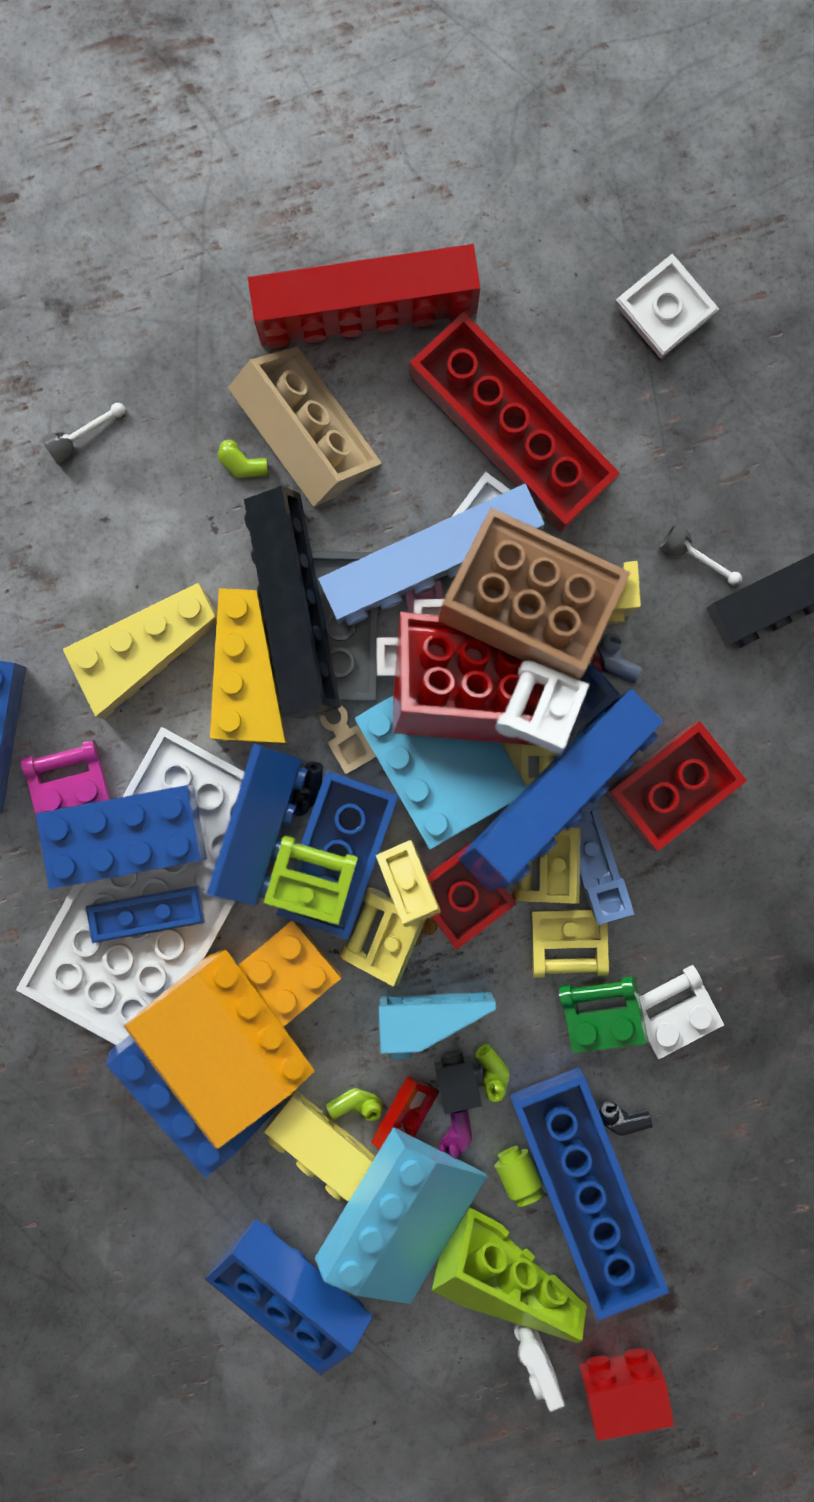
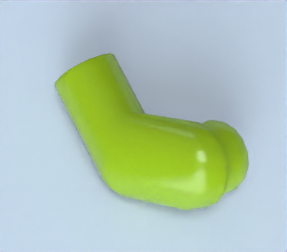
(495, 1075)
(357, 1101)

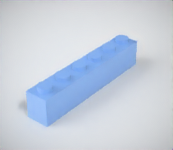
(417, 560)

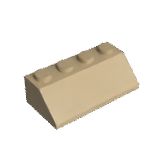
(303, 424)

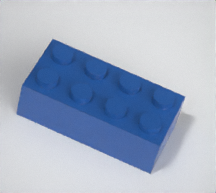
(345, 821)
(121, 836)

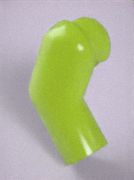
(238, 464)

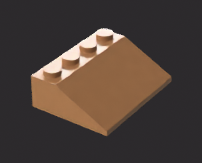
(533, 595)

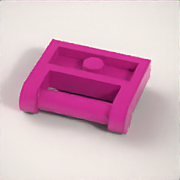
(71, 790)

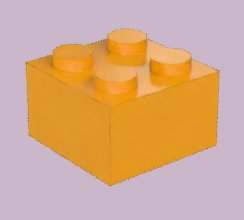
(290, 971)

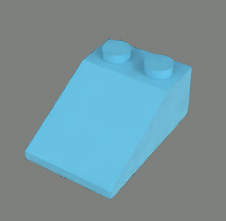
(420, 1021)

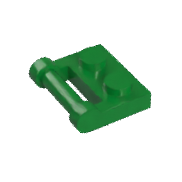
(604, 1027)

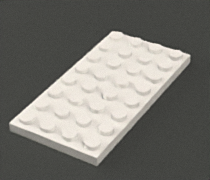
(117, 978)

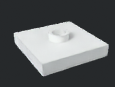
(666, 306)

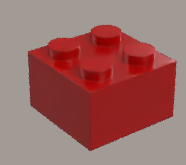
(464, 901)
(626, 1394)

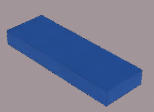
(145, 914)

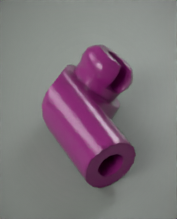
(458, 1136)

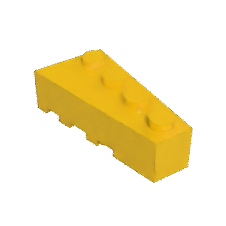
(243, 678)

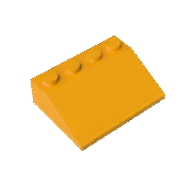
(219, 1048)

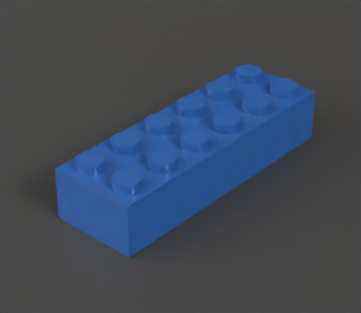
(561, 791)
(589, 1193)

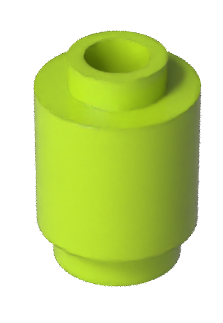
(519, 1176)

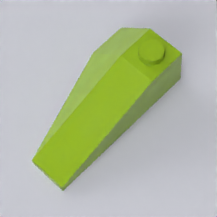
(497, 1278)

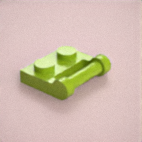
(305, 892)

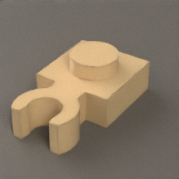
(349, 744)

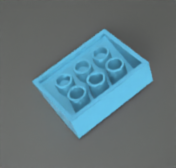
(441, 779)
(398, 1220)

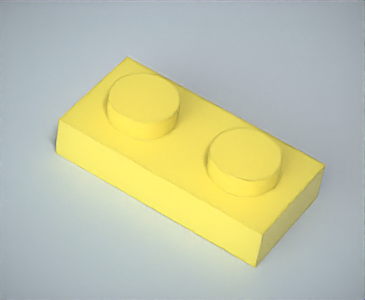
(408, 883)

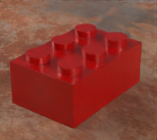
(675, 786)

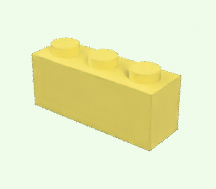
(319, 1146)

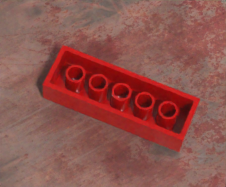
(365, 295)
(512, 421)

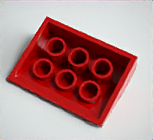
(453, 683)

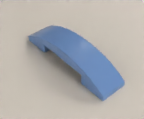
(598, 869)

